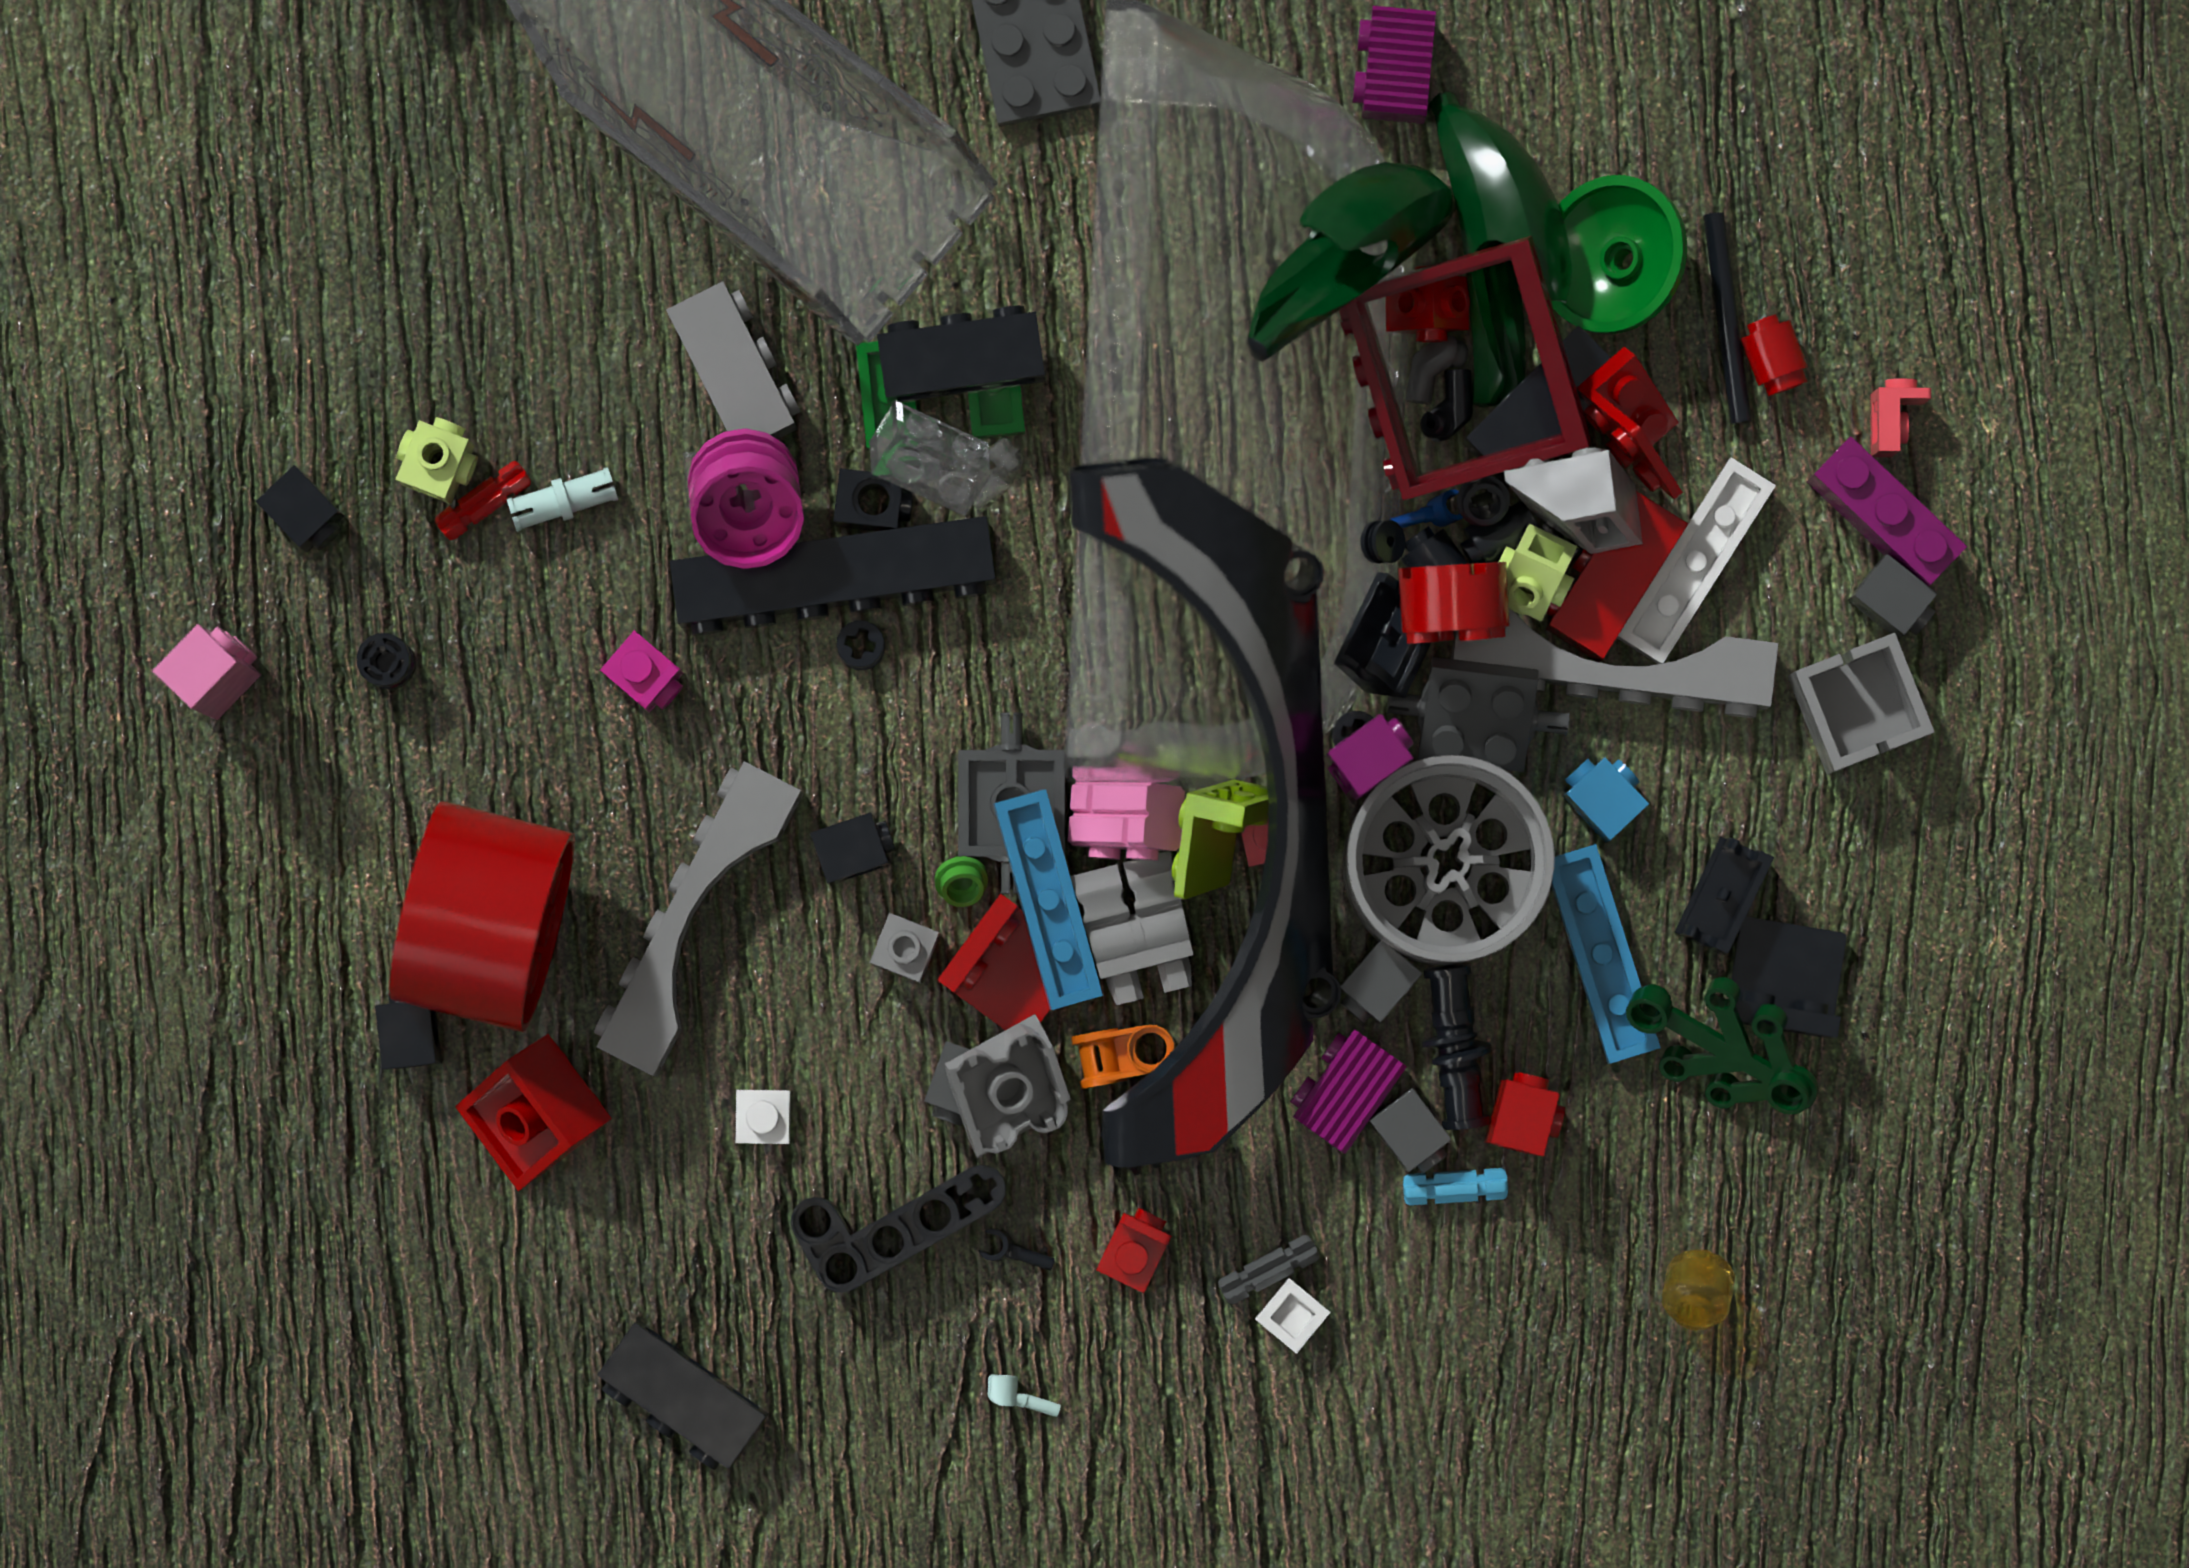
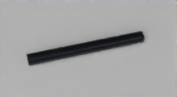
(1727, 318)

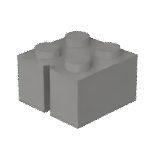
(1860, 703)

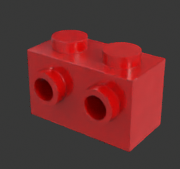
(1524, 1115)

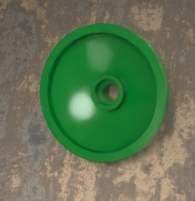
(1603, 226)

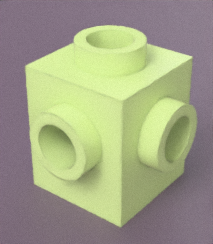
(441, 478)
(1537, 572)

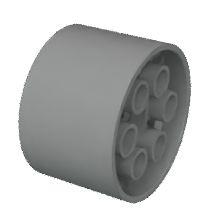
(1523, 830)

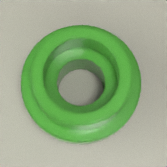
(961, 891)

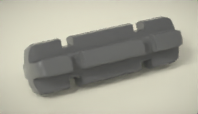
(1268, 1269)

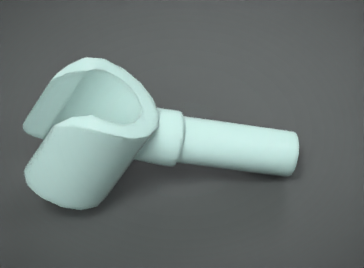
(1003, 1392)

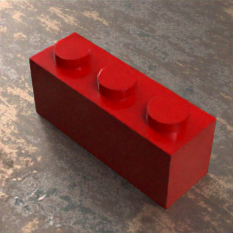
(1614, 583)

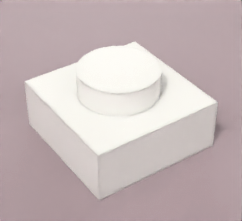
(763, 1116)
(1292, 1315)

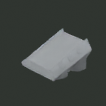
(1009, 1087)

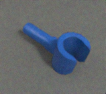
(1434, 512)

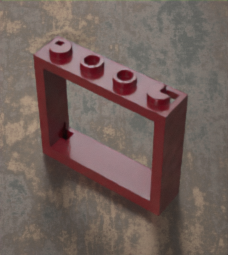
(1386, 416)

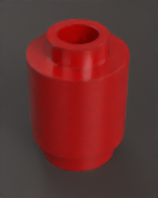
(1775, 355)

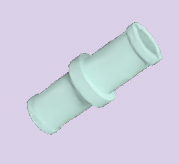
(562, 499)

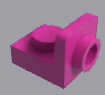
(644, 673)

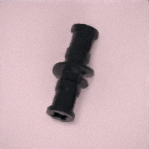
(1457, 1048)

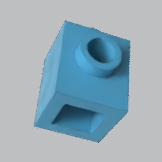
(1605, 796)

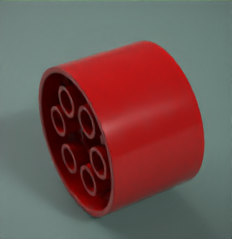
(481, 916)

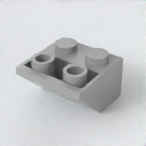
(1582, 498)

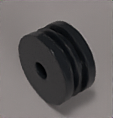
(1383, 541)

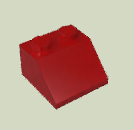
(533, 1112)

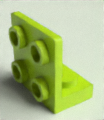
(1209, 831)

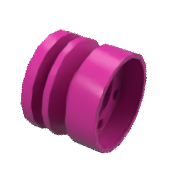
(739, 524)

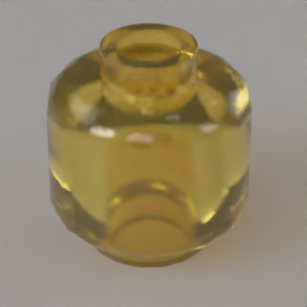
(1698, 1289)

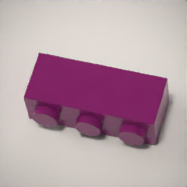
(1886, 512)
(1368, 756)

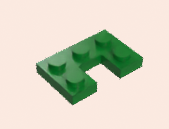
(991, 411)

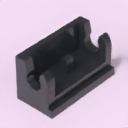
(1375, 647)
(1723, 895)

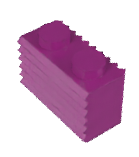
(1396, 64)
(1347, 1090)

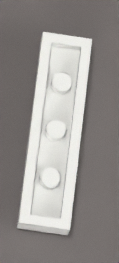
(1696, 561)

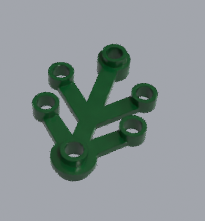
(1780, 1081)

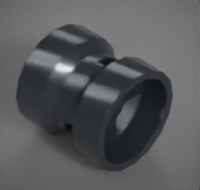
(394, 664)

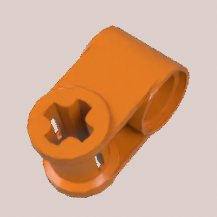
(1117, 1054)

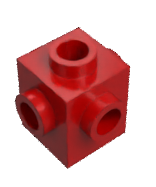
(1436, 310)

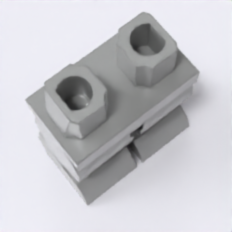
(1136, 940)

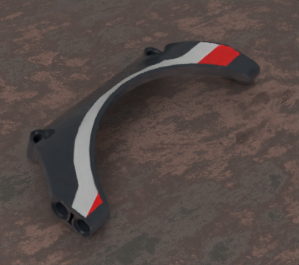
(1234, 579)

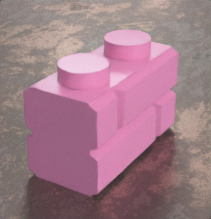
(1126, 818)

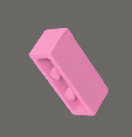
(209, 670)

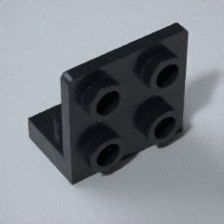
(1790, 969)

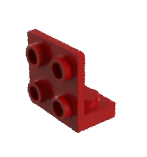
(1633, 416)
(999, 968)

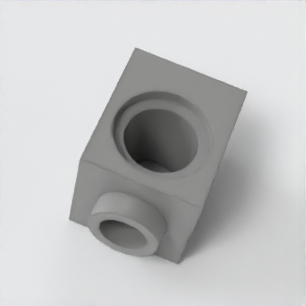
(905, 948)

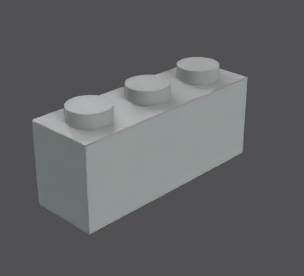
(732, 363)

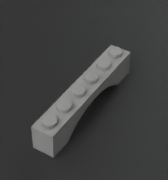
(1726, 673)
(647, 1017)

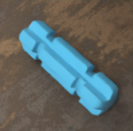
(1455, 1186)

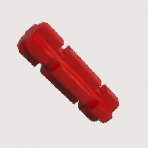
(482, 500)

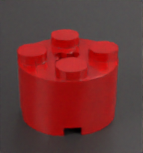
(1454, 598)

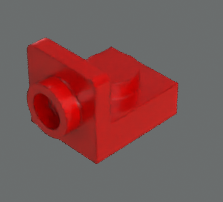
(1135, 1249)

